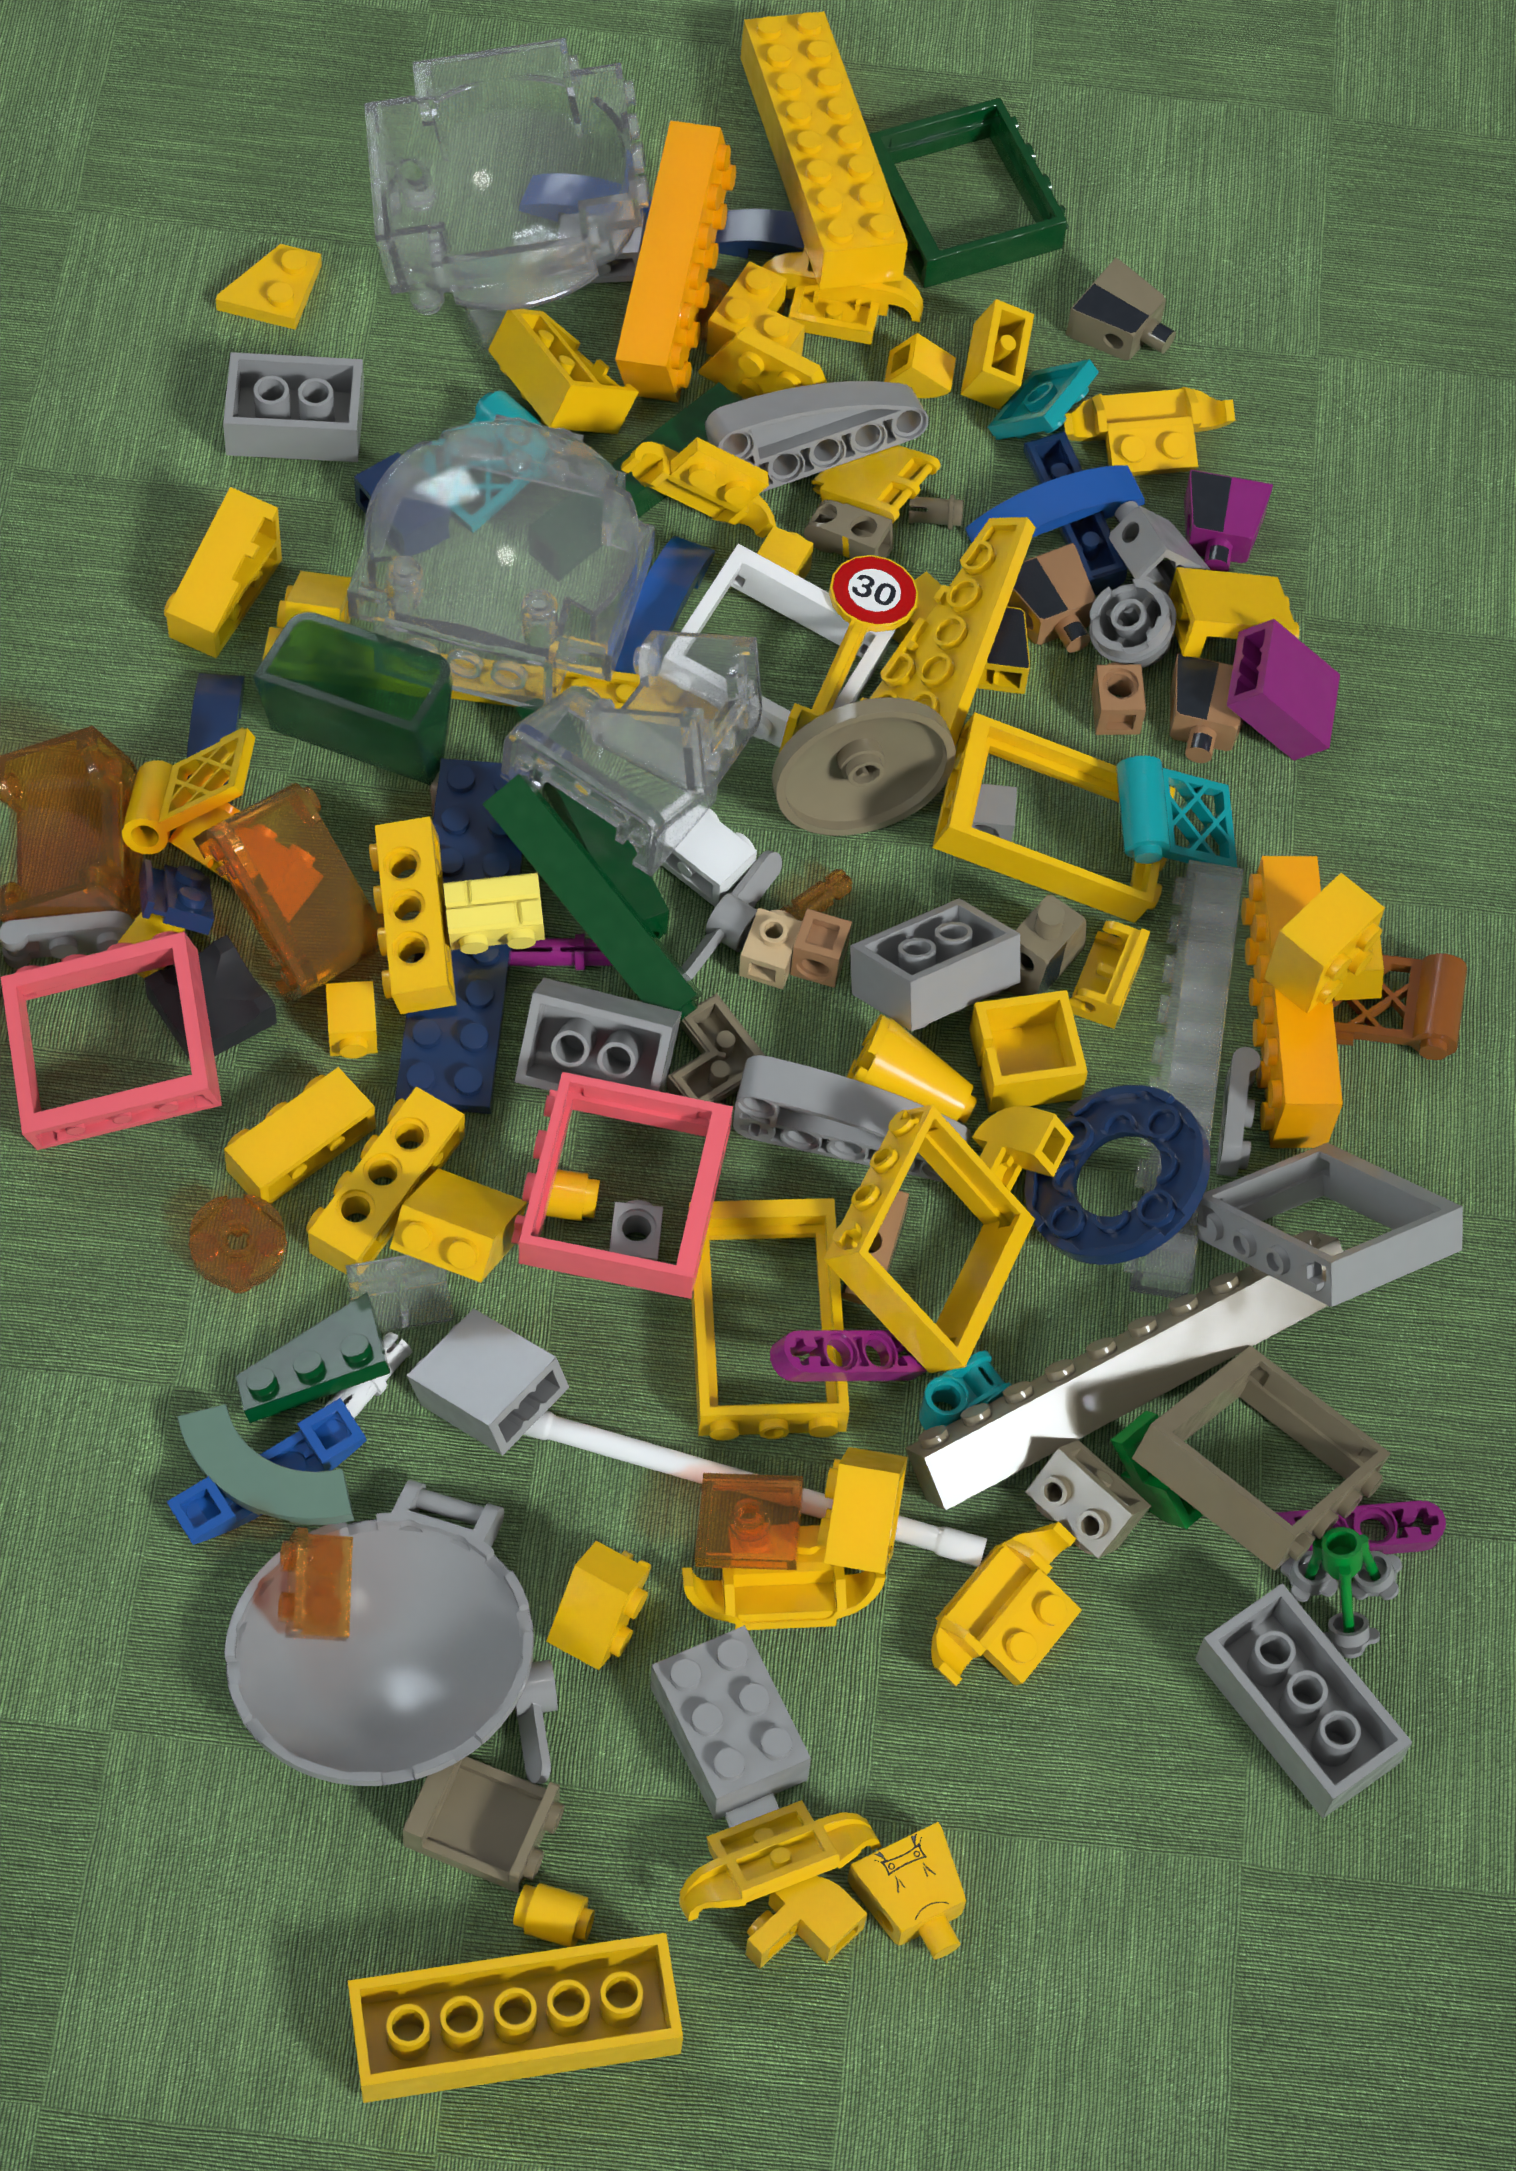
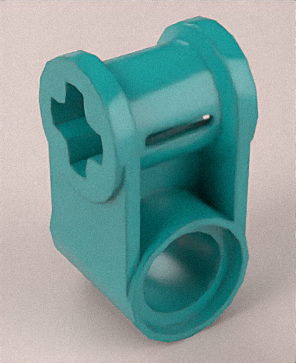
(961, 1389)

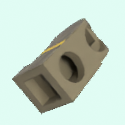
(849, 531)

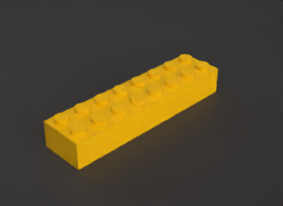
(823, 151)

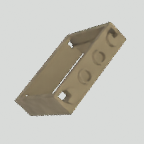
(1298, 1415)

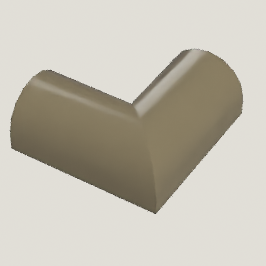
(723, 1052)

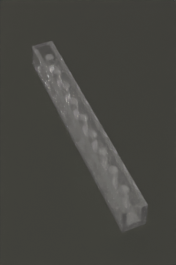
(1189, 1044)

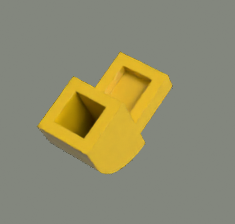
(1022, 1139)
(815, 1912)

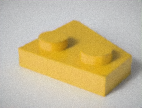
(274, 287)

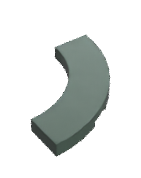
(257, 1482)

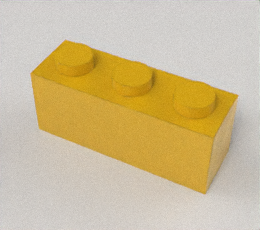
(300, 1136)

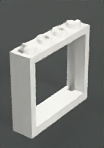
(799, 602)

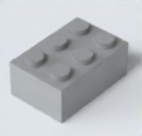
(294, 407)
(935, 964)
(595, 1038)
(729, 1722)

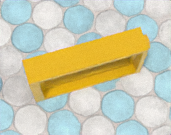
(960, 839)
(768, 1221)

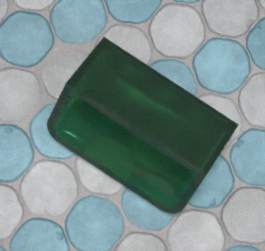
(358, 695)

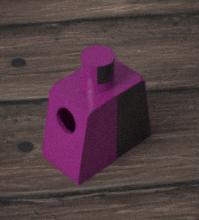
(1224, 517)

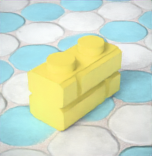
(494, 912)

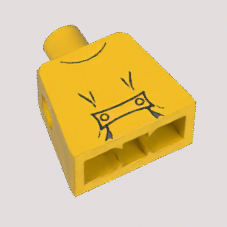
(913, 1890)

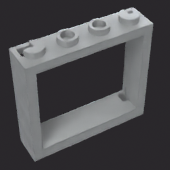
(1422, 1223)

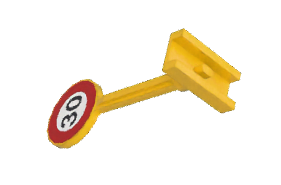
(870, 596)

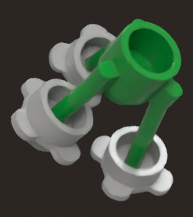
(1344, 1556)

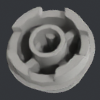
(1133, 623)

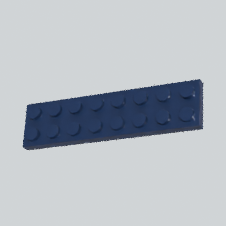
(457, 1047)

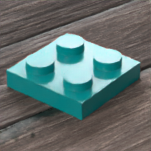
(1043, 400)

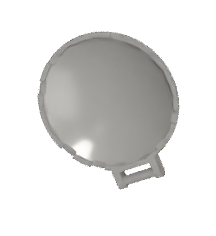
(428, 1659)

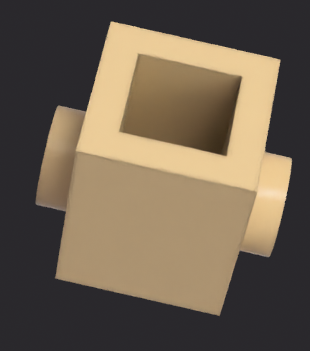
(769, 947)

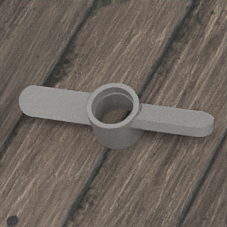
(735, 912)
(537, 1698)

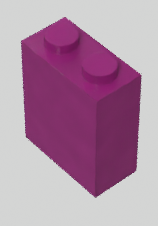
(1283, 689)

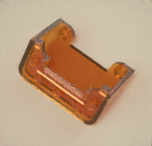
(69, 828)
(295, 888)

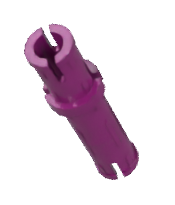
(561, 952)

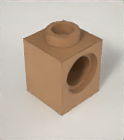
(1118, 714)
(820, 948)

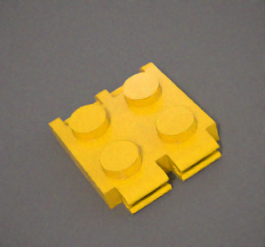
(878, 481)

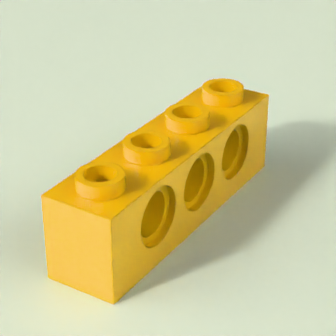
(430, 980)
(416, 1119)

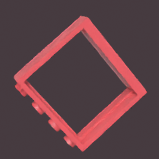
(636, 1106)
(127, 1107)

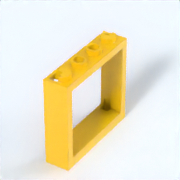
(988, 1265)

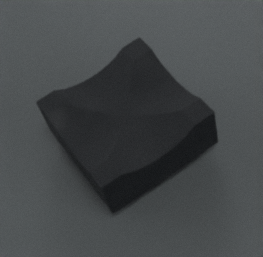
(233, 998)

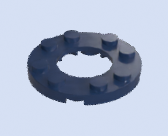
(1159, 1213)

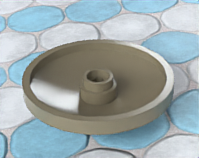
(863, 766)

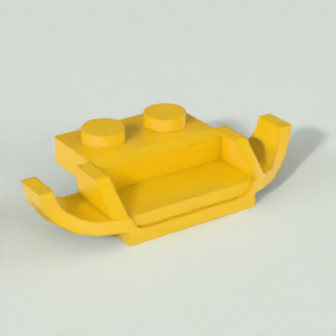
(844, 311)
(1149, 429)
(706, 481)
(785, 1598)
(1007, 1609)
(773, 1855)

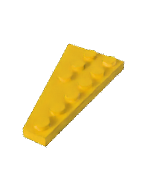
(948, 650)

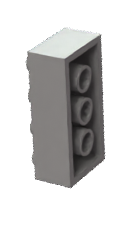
(1302, 1700)

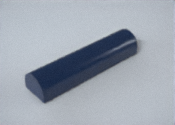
(1053, 458)

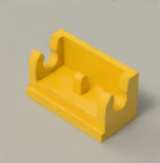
(1109, 973)

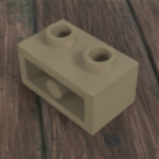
(1087, 1499)

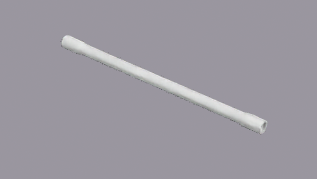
(941, 1540)

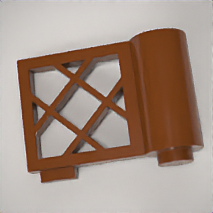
(1430, 1012)

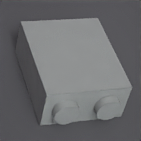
(488, 1381)

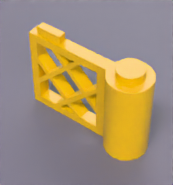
(167, 800)

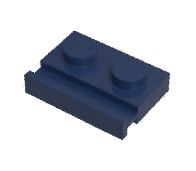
(177, 895)

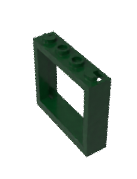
(953, 130)

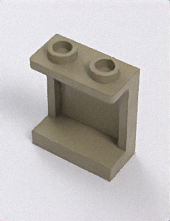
(484, 1822)

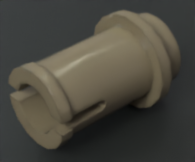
(940, 511)

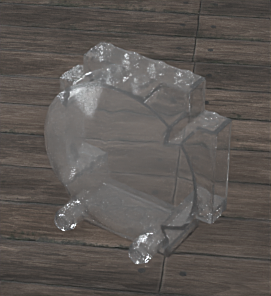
(505, 177)
(504, 558)

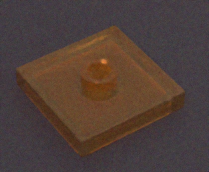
(749, 1521)

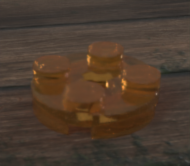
(237, 1268)

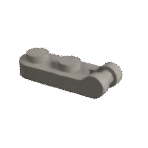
(61, 935)
(1237, 1112)

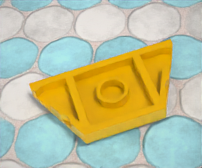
(759, 366)

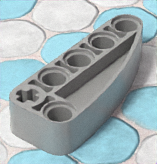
(816, 426)
(820, 1112)

